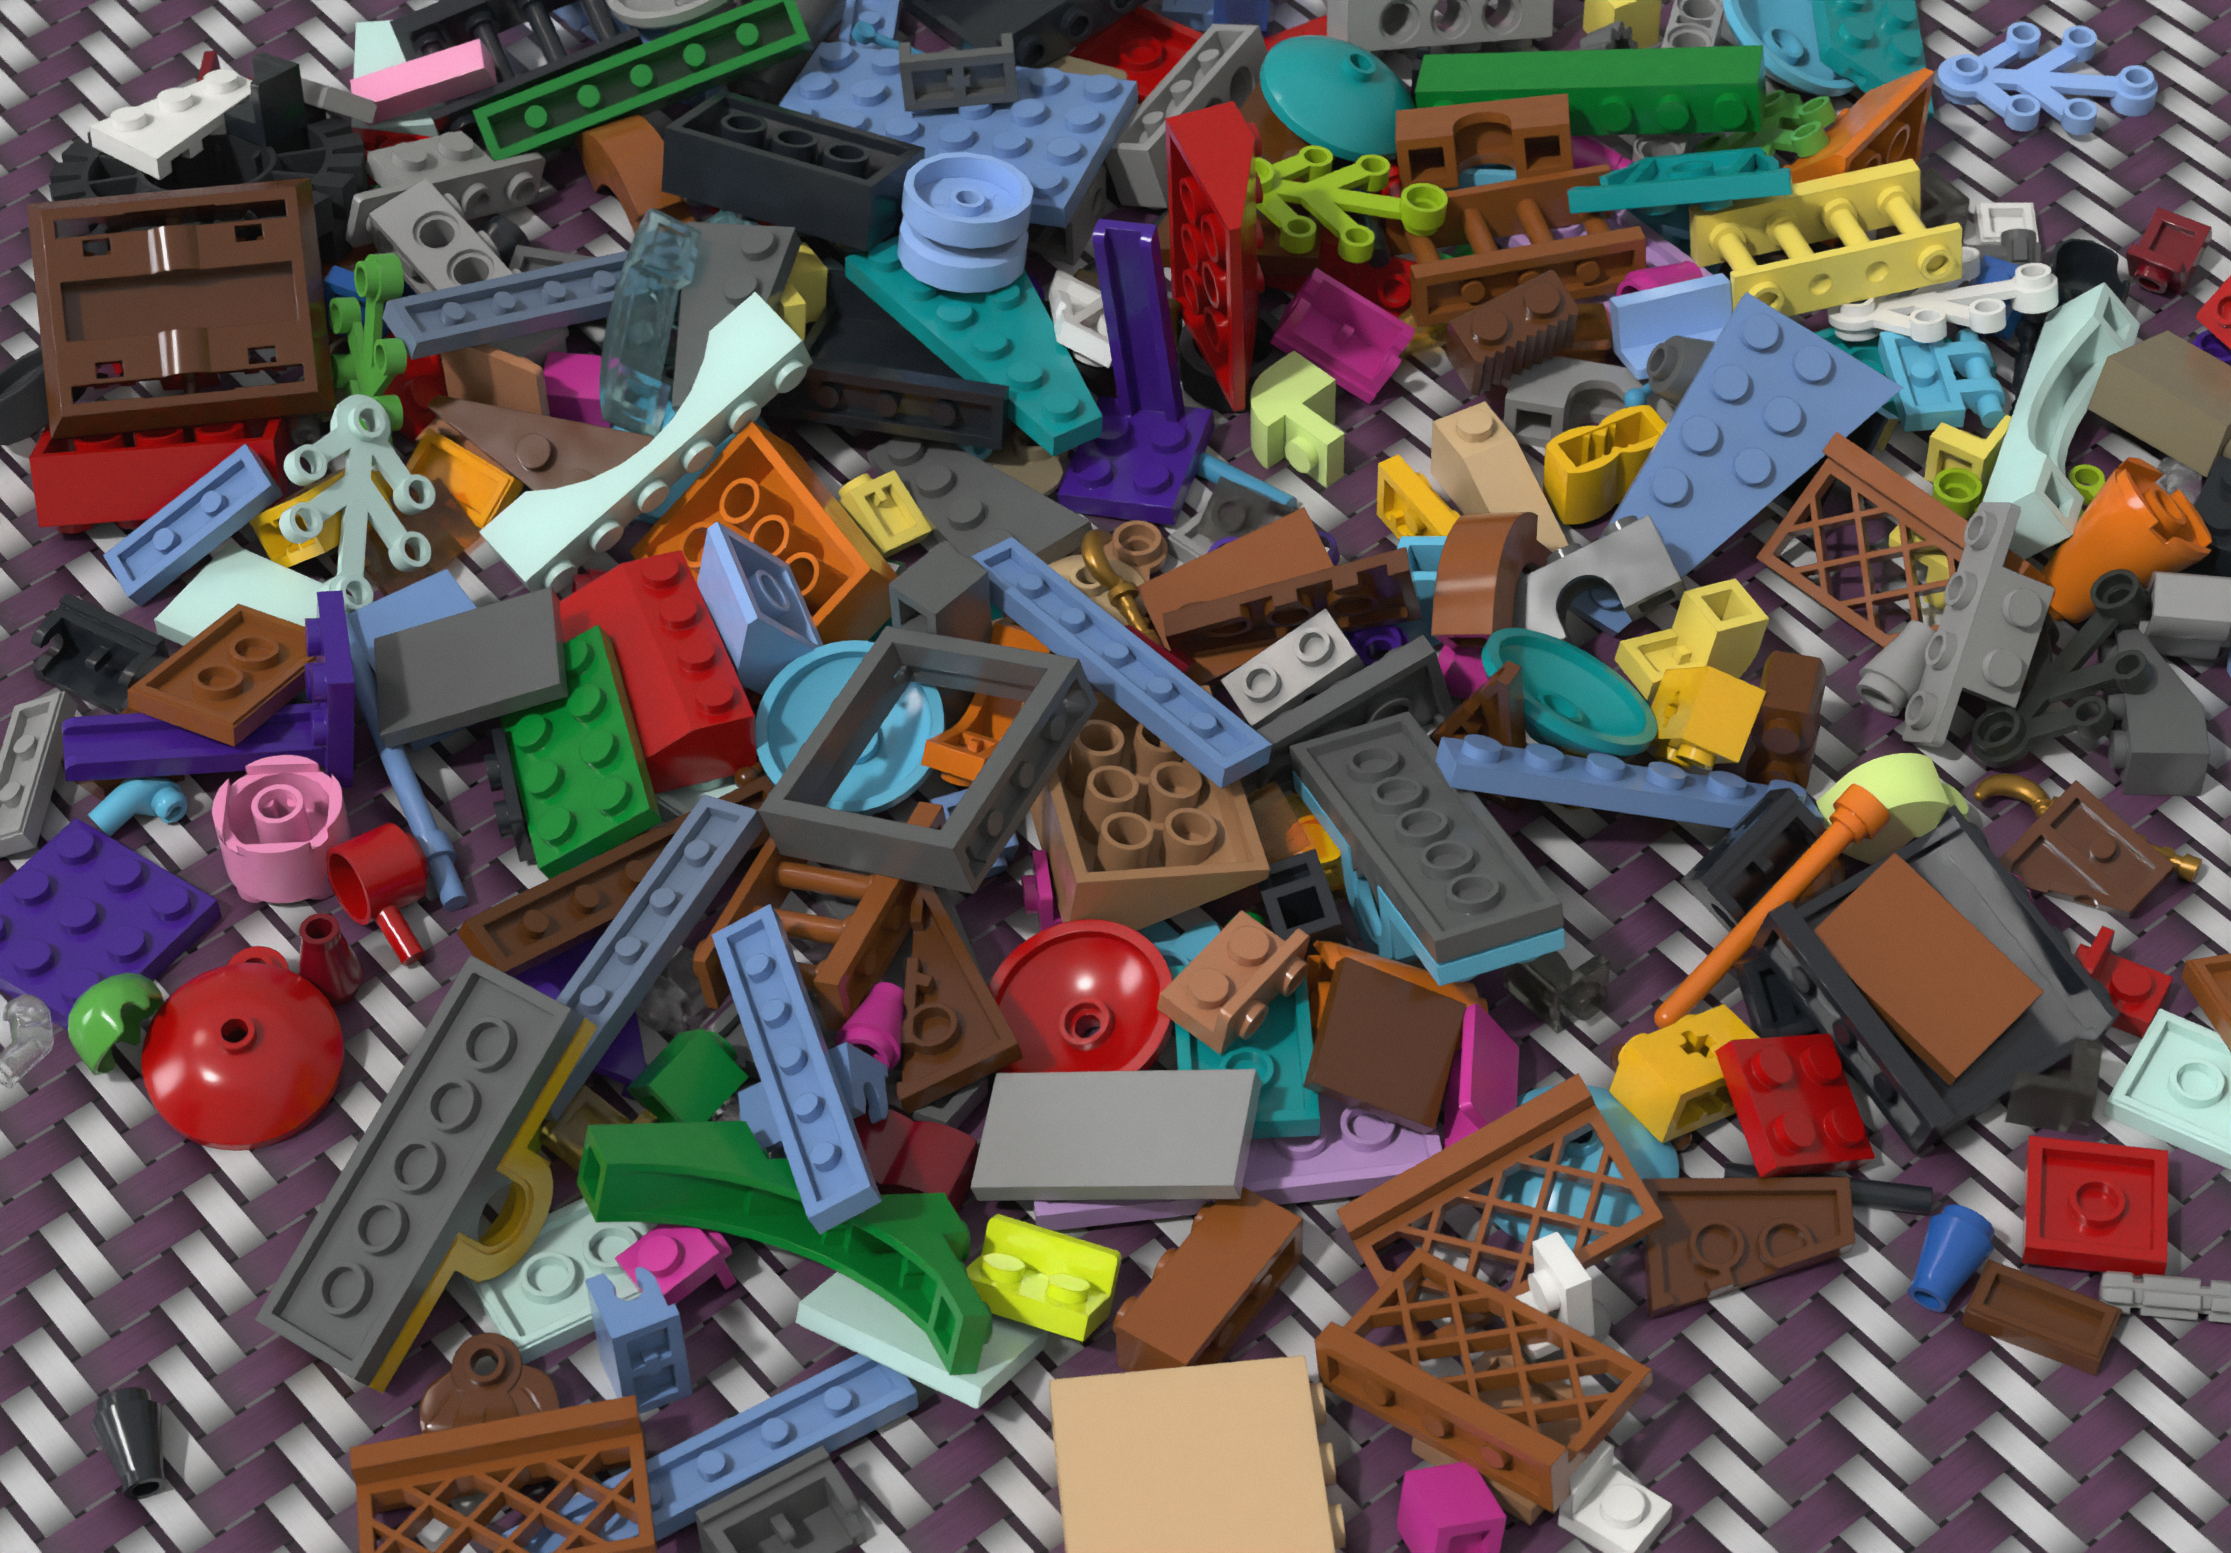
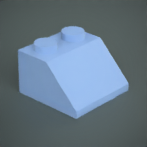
(754, 607)

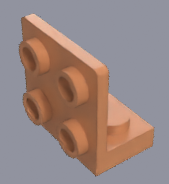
(494, 379)

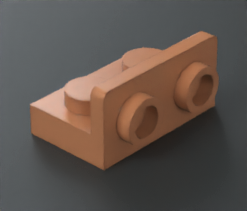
(1234, 981)

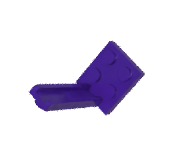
(1148, 435)
(319, 730)

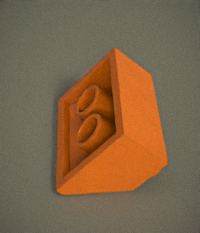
(1875, 131)

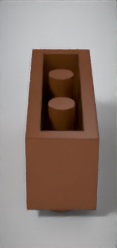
(1210, 1285)

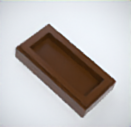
(2042, 1317)

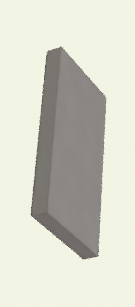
(1117, 1135)

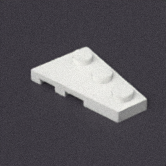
(171, 124)

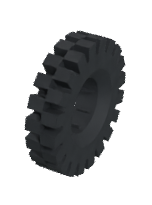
(321, 151)

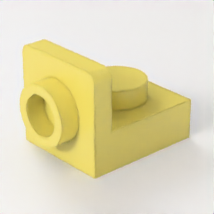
(884, 512)

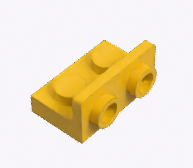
(1409, 502)

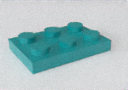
(1281, 1057)

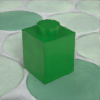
(689, 1078)

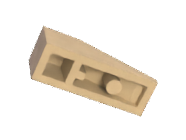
(1487, 471)

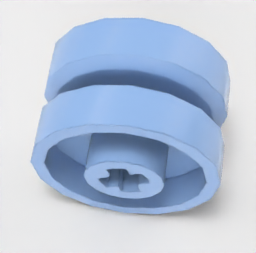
(965, 222)

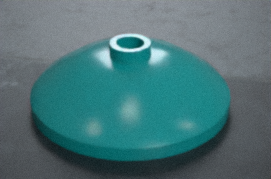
(1335, 95)
(1572, 696)

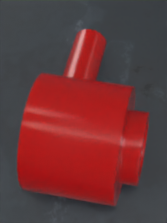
(377, 878)

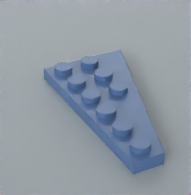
(1741, 437)

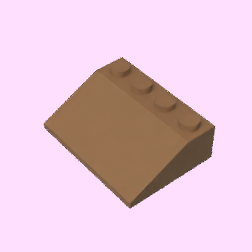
(1140, 828)

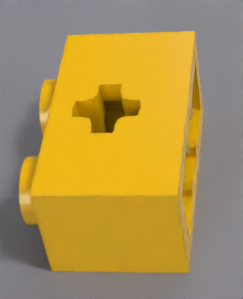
(1703, 717)
(1674, 1076)

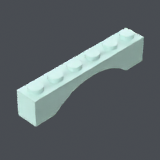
(2048, 411)
(558, 529)

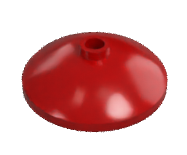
(1079, 980)
(248, 1089)

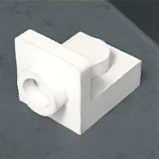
(1559, 1290)
(1612, 1508)

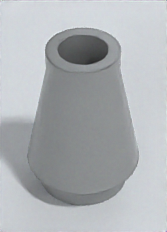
(1896, 670)

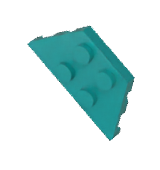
(1869, 40)
(1702, 178)

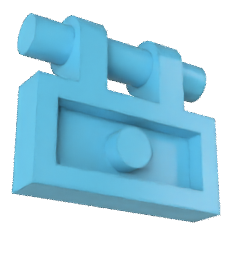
(1930, 385)

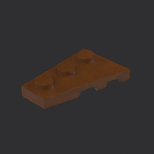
(1740, 1234)

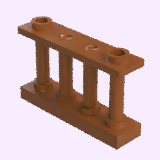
(1529, 205)
(861, 942)

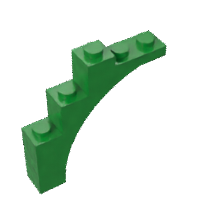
(723, 1181)

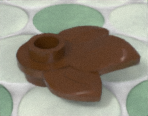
(470, 1399)

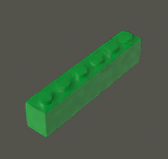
(644, 78)
(1613, 88)

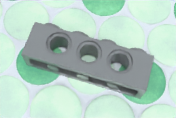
(1461, 27)
(1214, 71)
(424, 220)

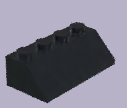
(788, 169)

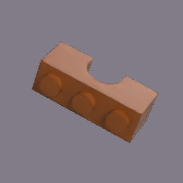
(1519, 132)

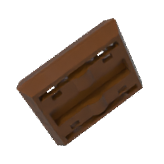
(181, 306)

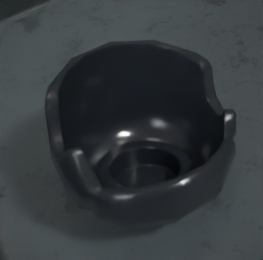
(2084, 265)

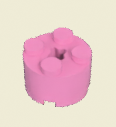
(279, 829)

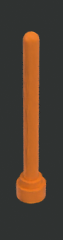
(1855, 817)

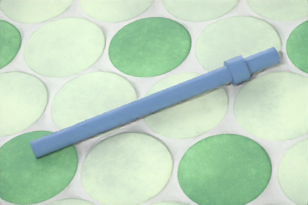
(434, 842)

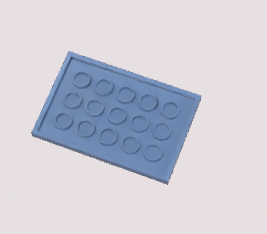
(1051, 134)

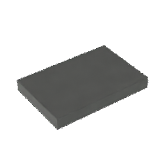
(470, 667)

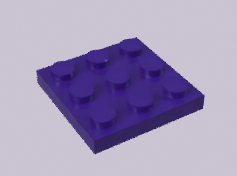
(90, 914)

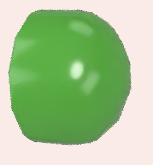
(111, 1015)

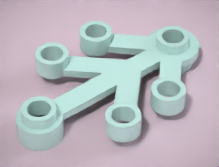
(358, 496)

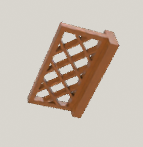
(1893, 498)
(1485, 1161)
(1448, 1409)
(499, 1461)

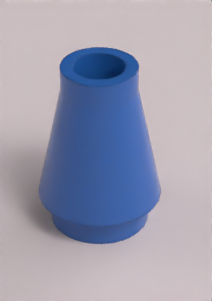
(1951, 1253)

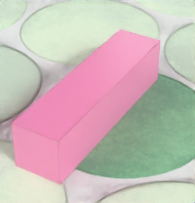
(427, 80)

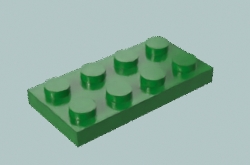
(581, 762)

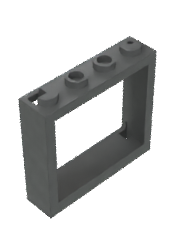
(996, 802)

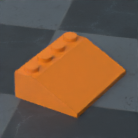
(781, 505)

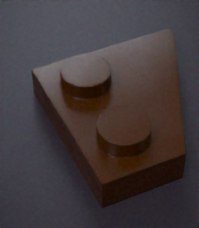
(2087, 856)

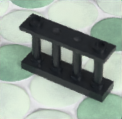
(462, 21)

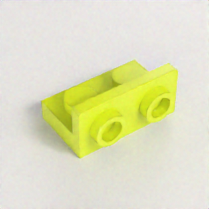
(1045, 1277)

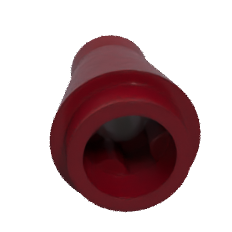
(328, 959)

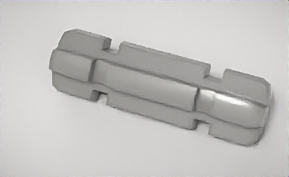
(2167, 1296)

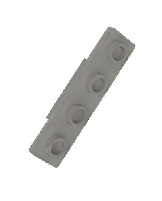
(452, 167)
(1984, 630)

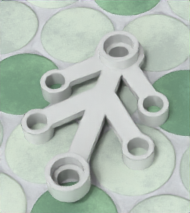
(1930, 307)

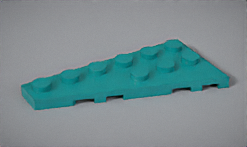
(989, 339)

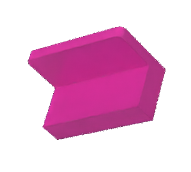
(1481, 1077)

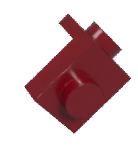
(2168, 252)

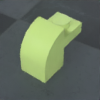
(1294, 419)
(1910, 793)

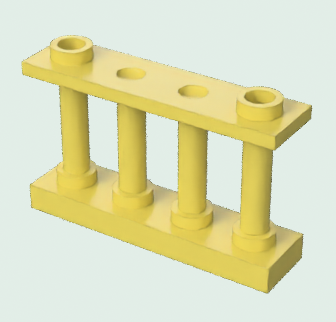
(1821, 211)

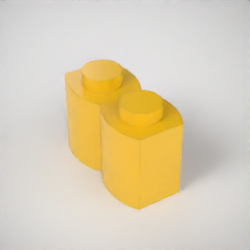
(1595, 465)

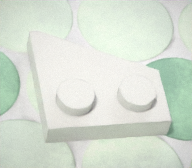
(1079, 319)

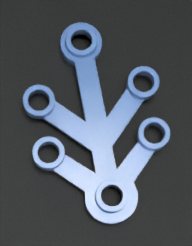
(1974, 79)

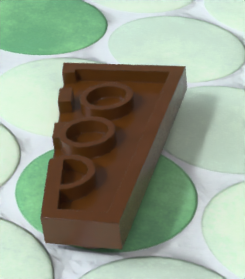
(1356, 595)

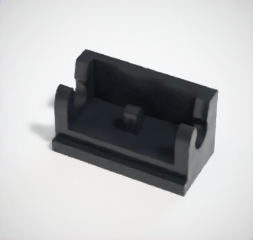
(95, 653)
(1753, 856)

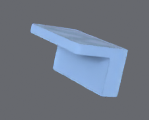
(1652, 316)

